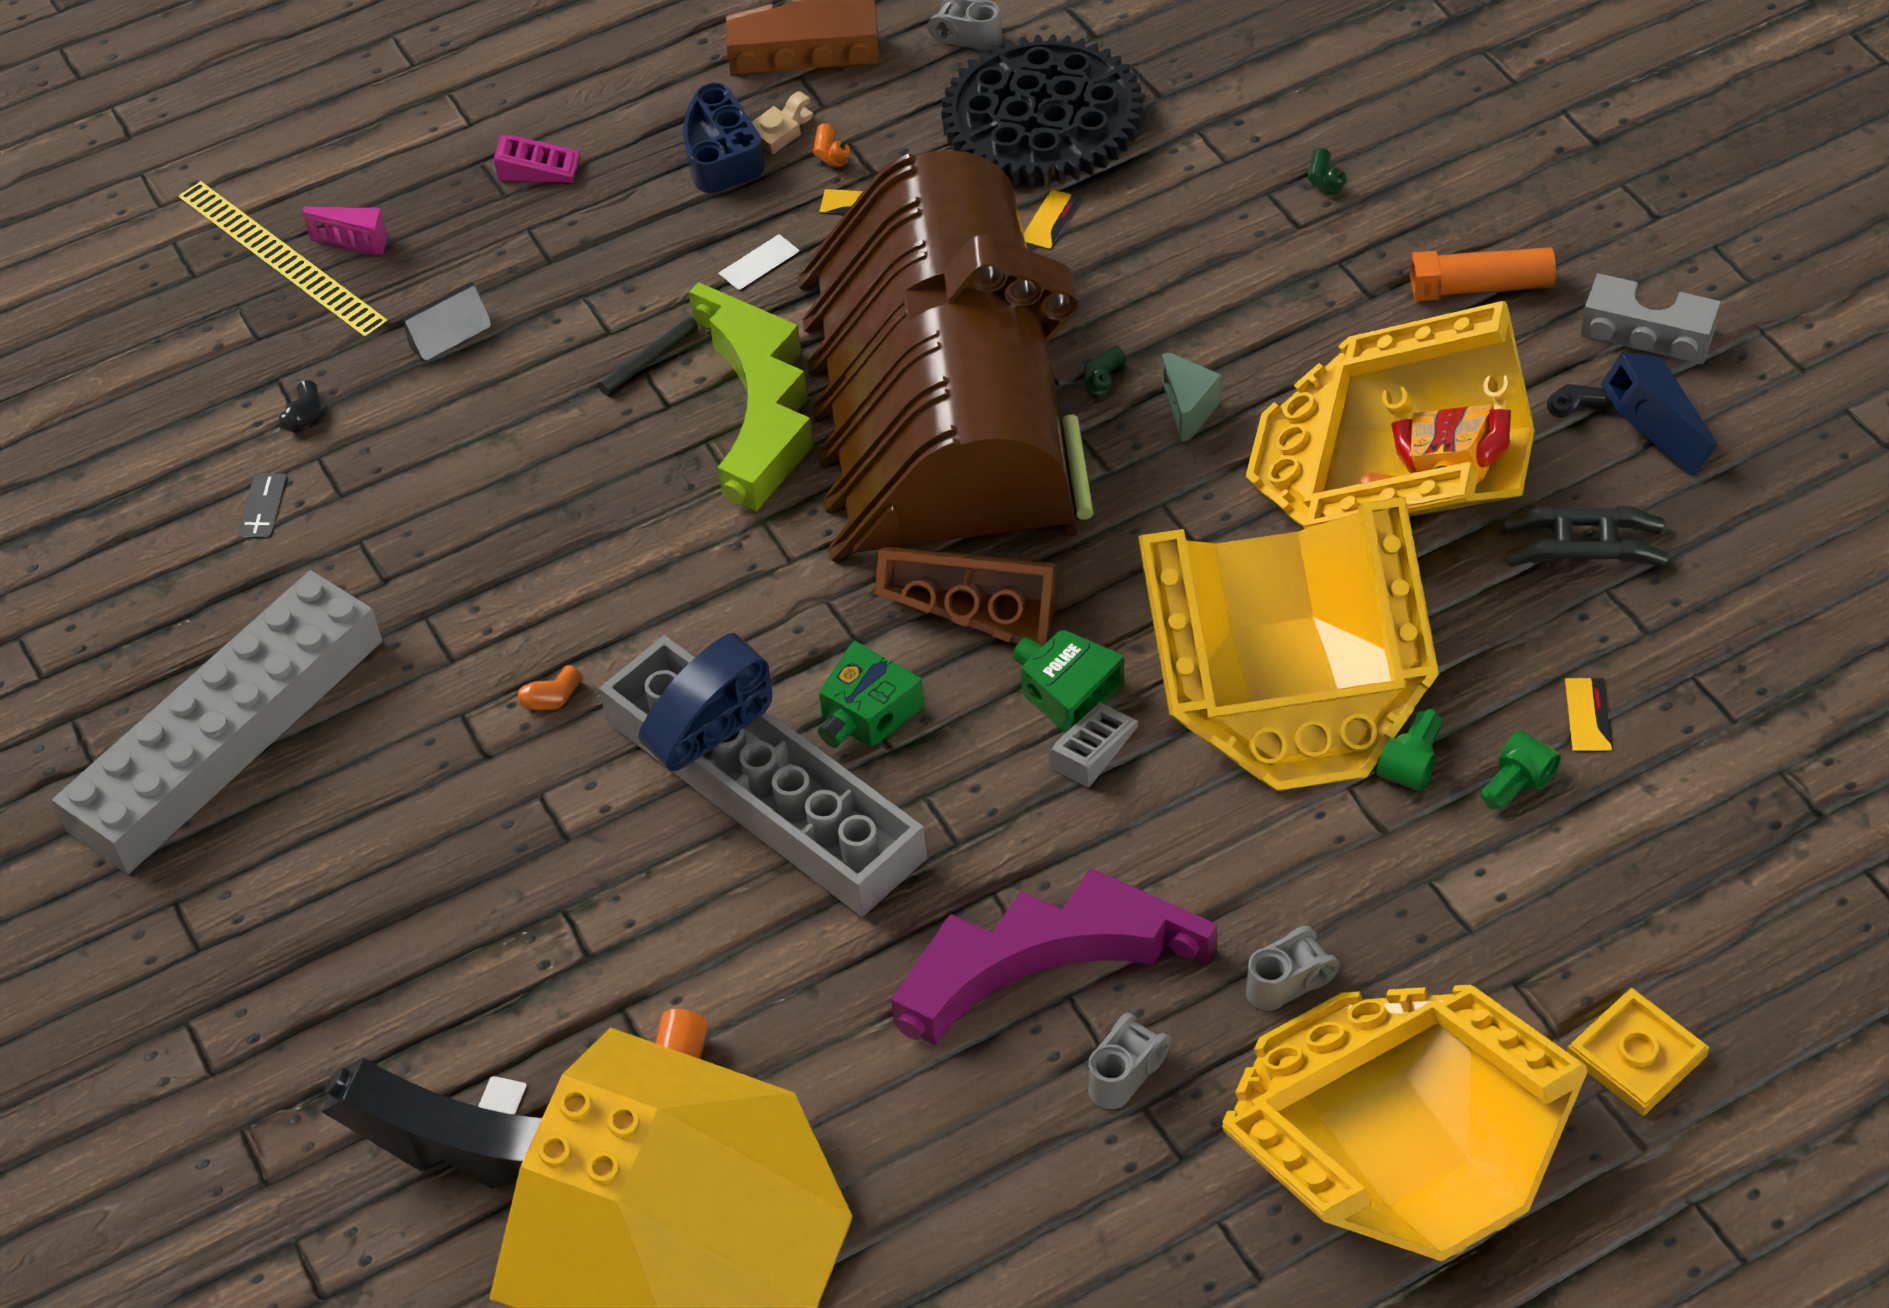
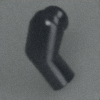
(1573, 397)
(304, 409)

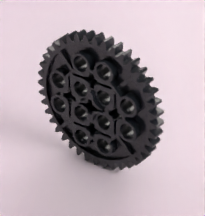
(1044, 108)

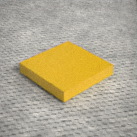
(1638, 1051)

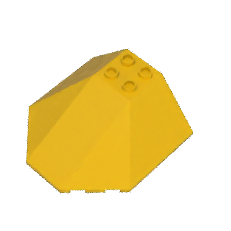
(1338, 429)
(1294, 643)
(1408, 1114)
(669, 1191)

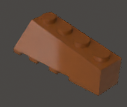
(803, 36)
(976, 591)

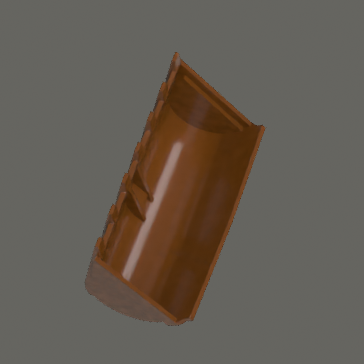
(939, 359)

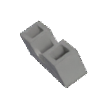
(1676, 332)

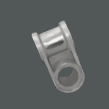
(971, 23)
(1295, 966)
(1130, 1056)

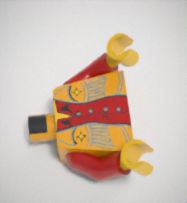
(1455, 434)

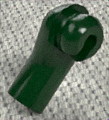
(1322, 176)
(1097, 371)

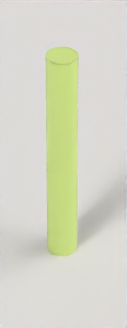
(1077, 467)

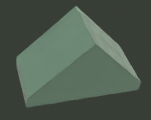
(1191, 393)

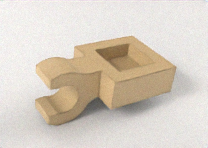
(782, 127)

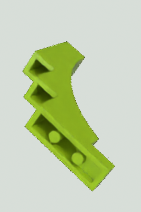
(762, 354)

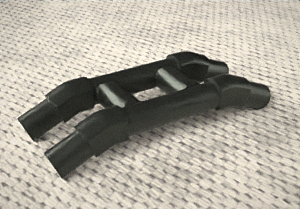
(1566, 548)

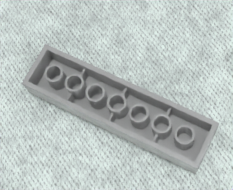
(217, 721)
(783, 791)

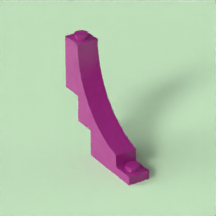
(1097, 924)

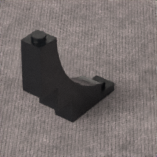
(428, 1126)

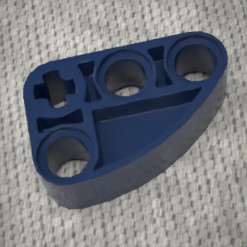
(720, 140)
(708, 702)

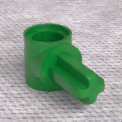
(1410, 756)
(1522, 765)

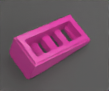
(522, 161)
(357, 228)

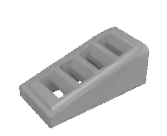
(1087, 769)

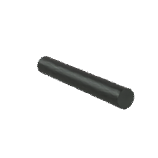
(647, 355)

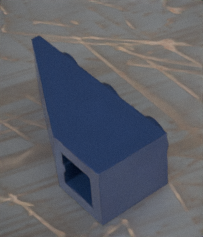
(1658, 407)

